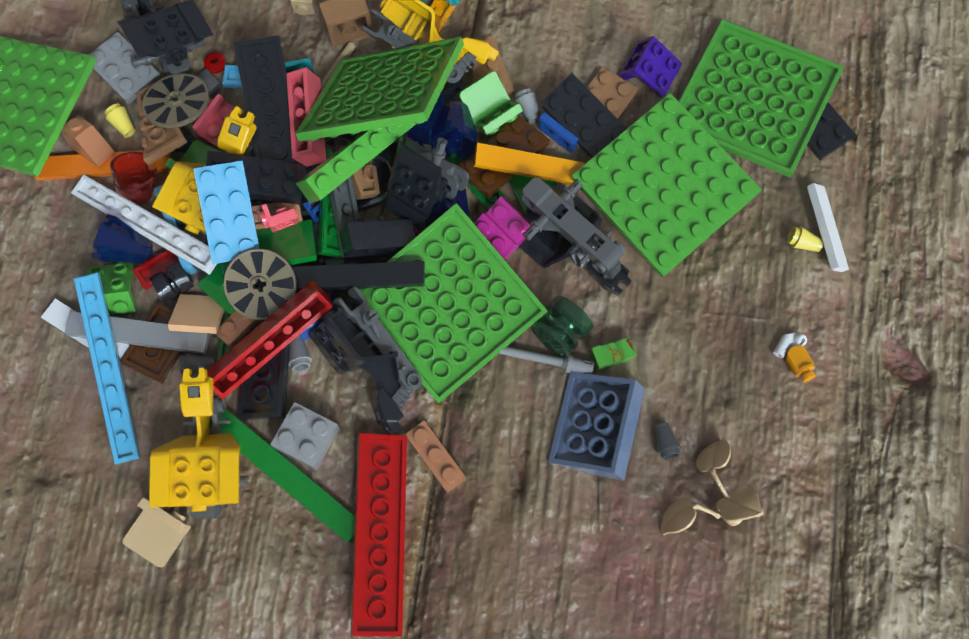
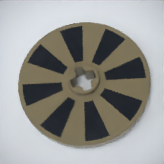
(165, 112)
(244, 273)

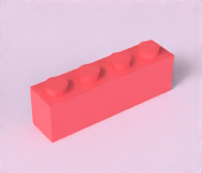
(302, 93)

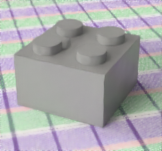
(305, 436)

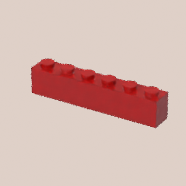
(268, 338)

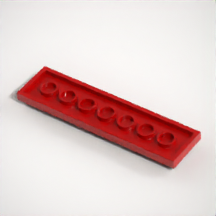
(379, 536)

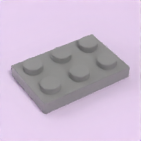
(117, 71)

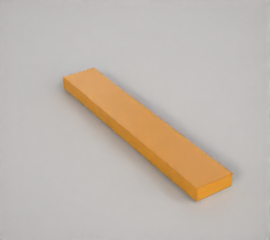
(525, 163)

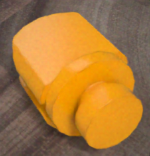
(800, 363)

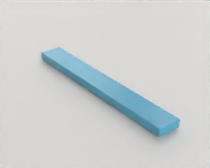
(107, 368)

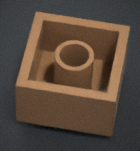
(343, 20)

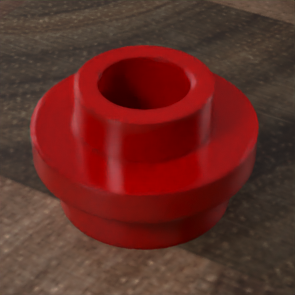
(217, 67)

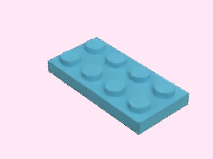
(226, 210)

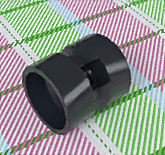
(171, 282)

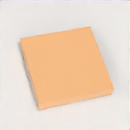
(196, 315)

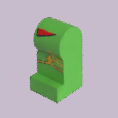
(612, 354)

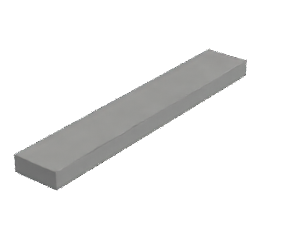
(144, 334)

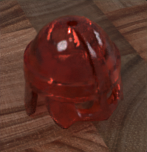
(133, 177)

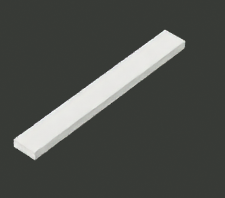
(145, 223)

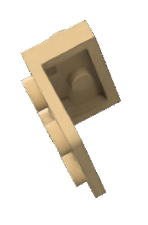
(156, 533)

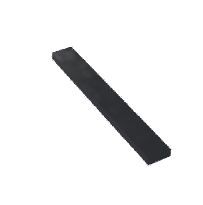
(360, 275)

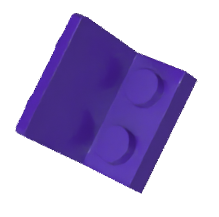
(652, 64)

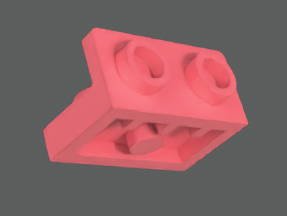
(211, 121)
(283, 218)

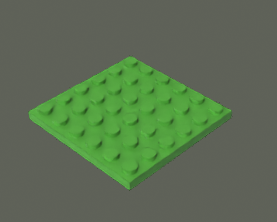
(381, 90)
(759, 96)
(36, 99)
(666, 184)
(464, 311)

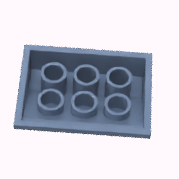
(597, 424)

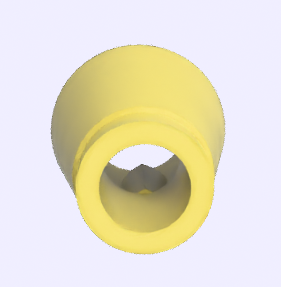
(119, 118)
(803, 239)

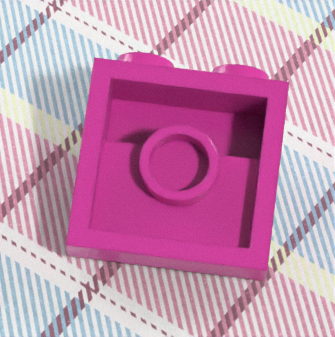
(503, 227)

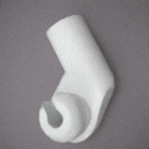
(788, 341)

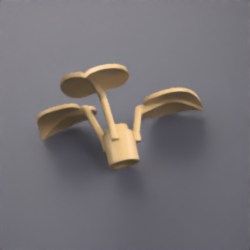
(739, 506)

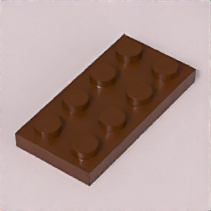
(514, 135)

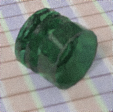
(562, 326)

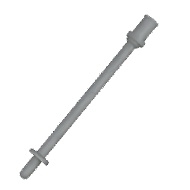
(568, 364)

